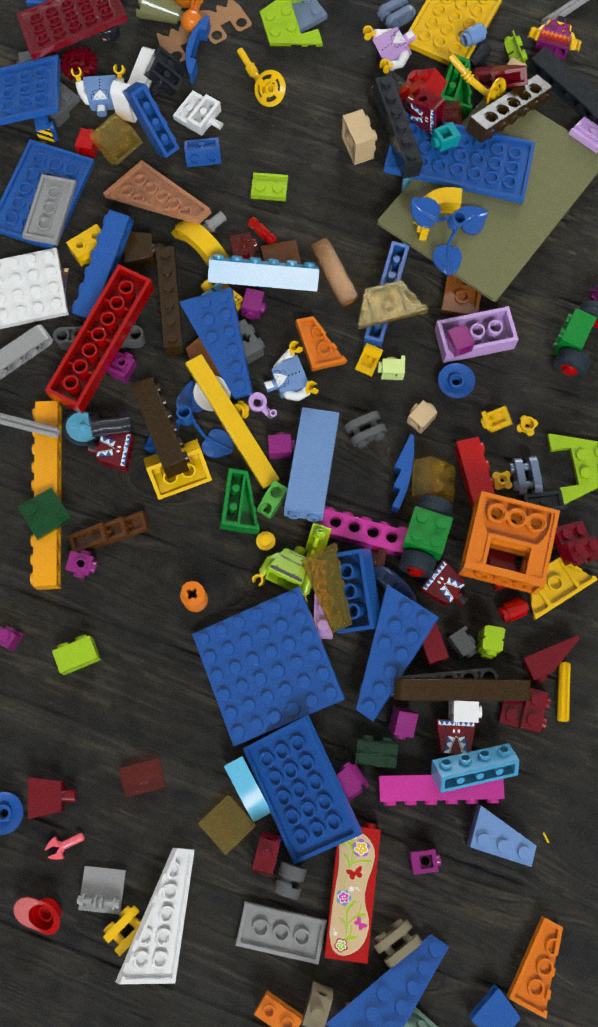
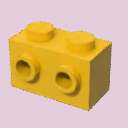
(83, 244)

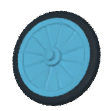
(77, 429)

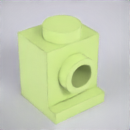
(392, 368)

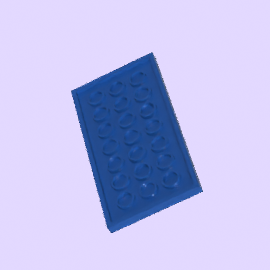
(487, 168)

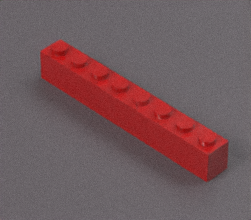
(477, 479)

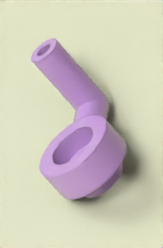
(262, 407)

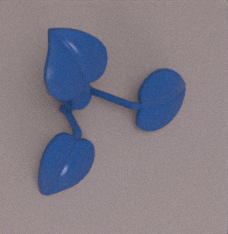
(471, 219)
(215, 444)

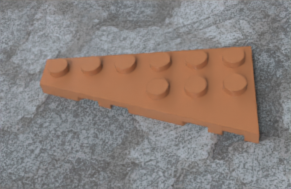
(154, 192)

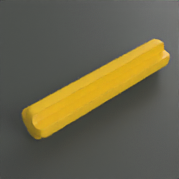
(563, 692)

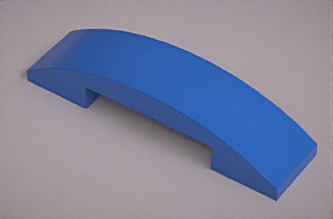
(199, 33)

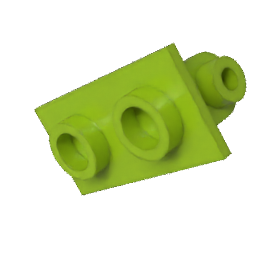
(513, 44)
(317, 539)

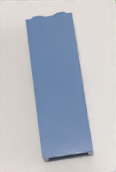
(311, 465)

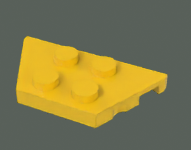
(560, 585)

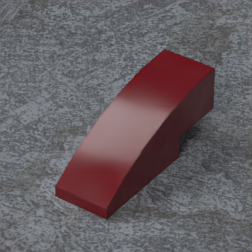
(513, 74)

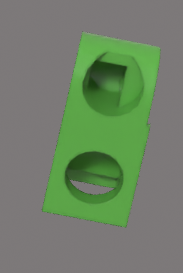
(272, 499)

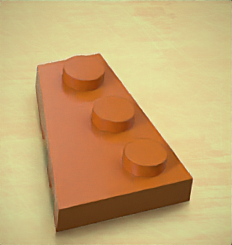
(318, 348)

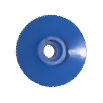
(459, 373)
(15, 812)

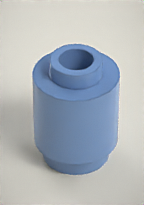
(473, 35)

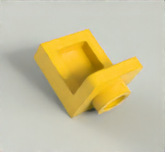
(369, 359)
(496, 419)

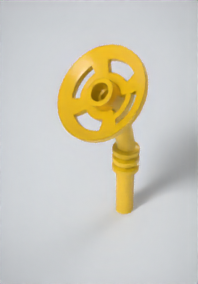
(264, 85)
(490, 94)

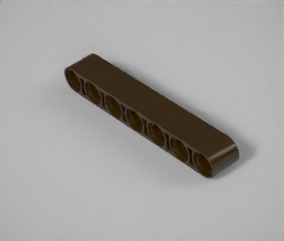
(462, 689)

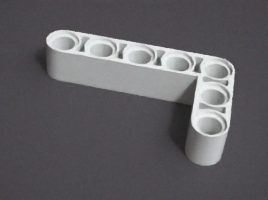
(119, 101)

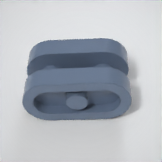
(396, 13)
(518, 470)

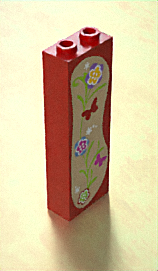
(353, 897)

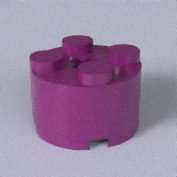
(351, 780)

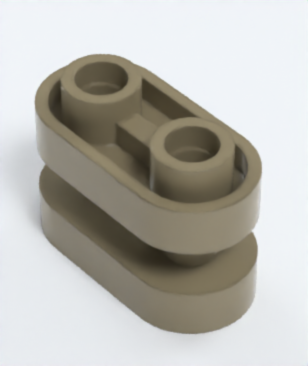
(385, 940)

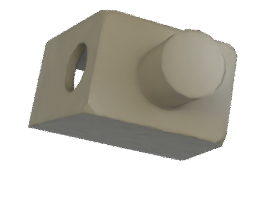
(317, 1006)

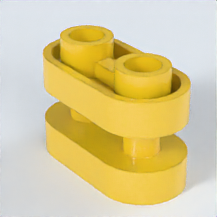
(113, 930)

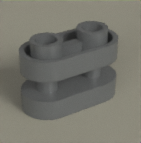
(363, 438)

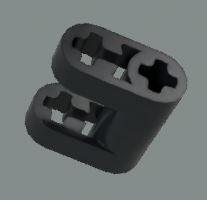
(111, 425)

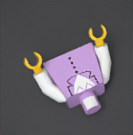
(391, 46)

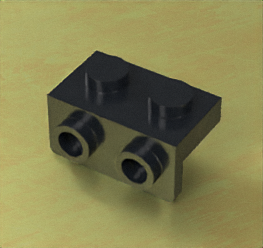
(548, 499)

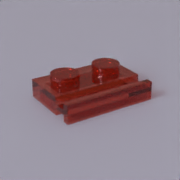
(142, 777)

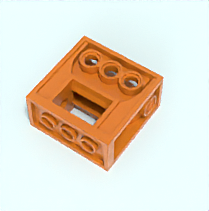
(515, 529)

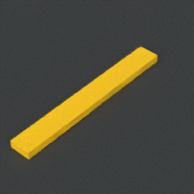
(232, 421)

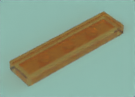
(334, 271)

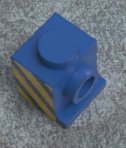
(45, 129)

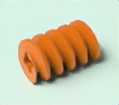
(193, 589)

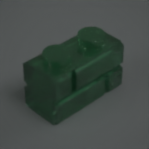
(376, 753)

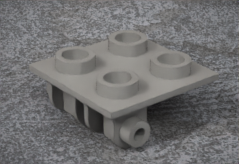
(101, 890)

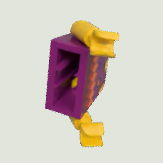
(556, 37)

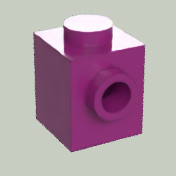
(253, 304)
(459, 340)
(280, 445)
(403, 722)

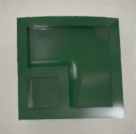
(44, 513)

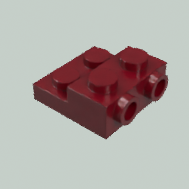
(575, 544)
(526, 714)

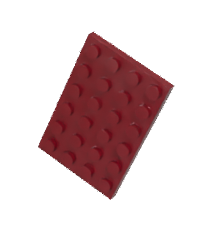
(65, 22)

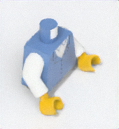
(96, 90)
(290, 377)

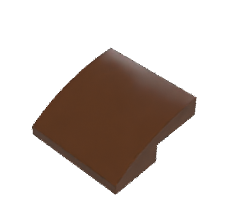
(281, 251)

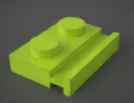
(269, 186)

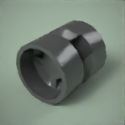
(289, 881)

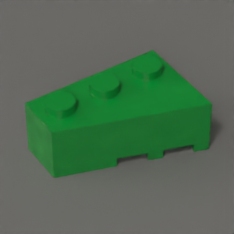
(457, 88)
(238, 506)

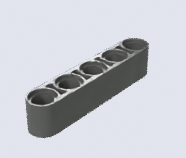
(71, 333)

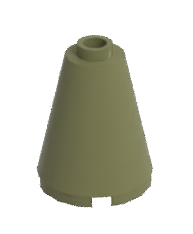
(160, 10)

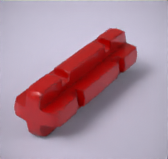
(262, 231)

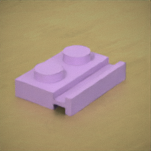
(586, 133)

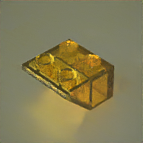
(115, 139)
(434, 478)

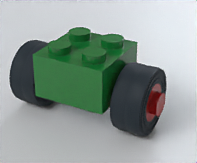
(572, 338)
(426, 536)

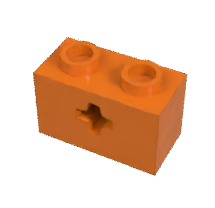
(277, 1012)

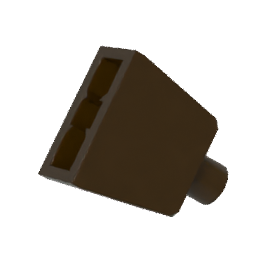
(140, 250)

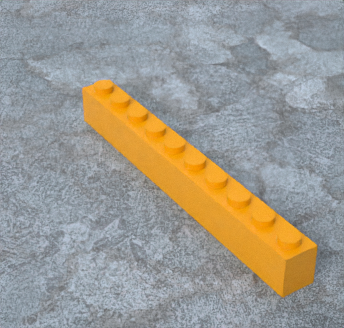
(47, 474)

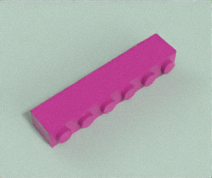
(423, 788)

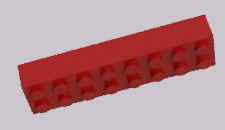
(100, 339)

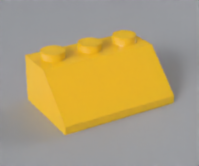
(197, 473)

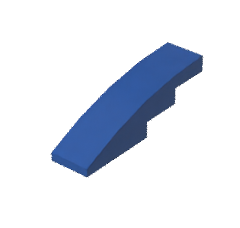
(404, 469)

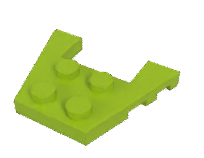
(283, 27)
(584, 461)

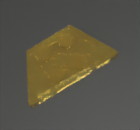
(388, 304)

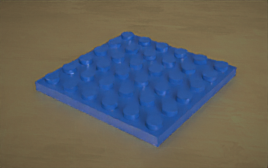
(268, 666)

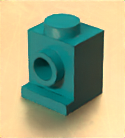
(445, 137)

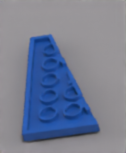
(396, 992)

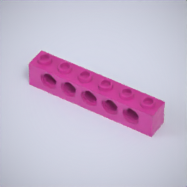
(361, 537)

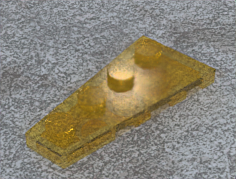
(327, 583)

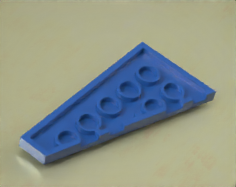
(219, 329)
(397, 639)

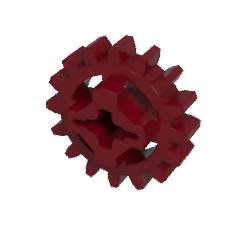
(79, 58)

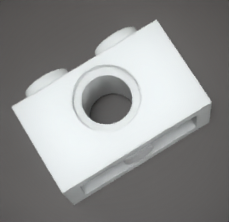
(464, 711)

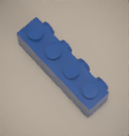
(151, 119)

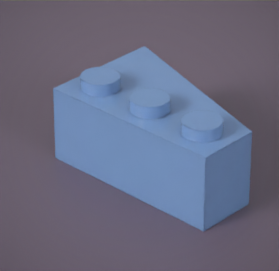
(498, 838)

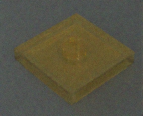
(227, 824)

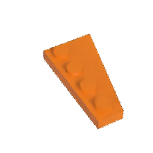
(537, 968)

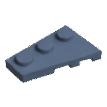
(308, 14)

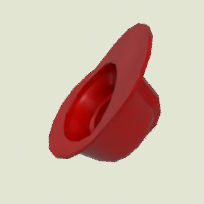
(38, 914)

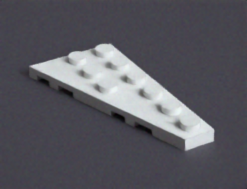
(157, 942)

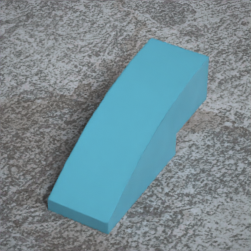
(247, 789)

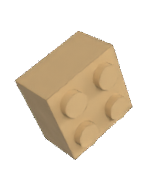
(358, 136)

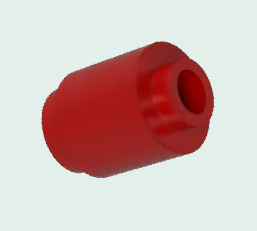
(513, 609)

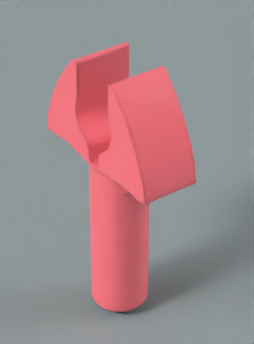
(63, 845)

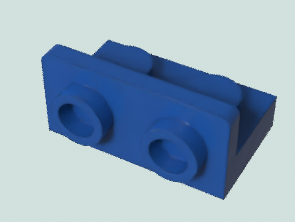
(202, 152)

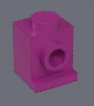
(125, 371)
(10, 638)
(432, 865)

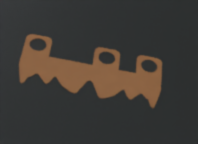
(224, 14)

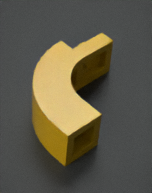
(449, 201)
(199, 239)

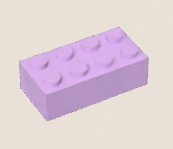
(490, 331)

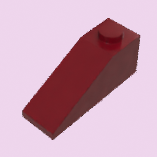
(546, 661)

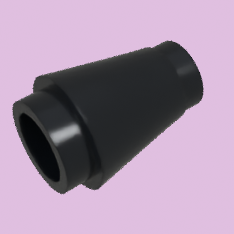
(480, 53)

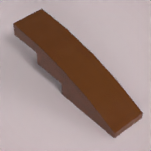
(109, 532)

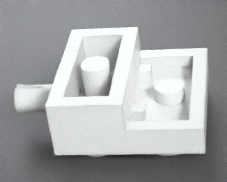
(199, 113)

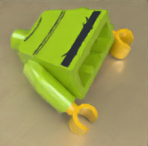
(286, 570)

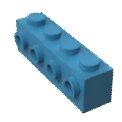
(474, 767)

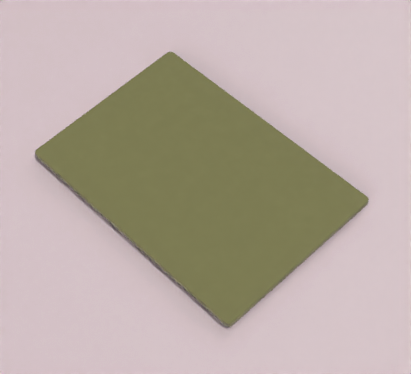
(511, 230)

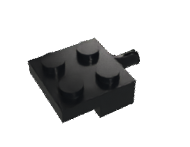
(165, 72)

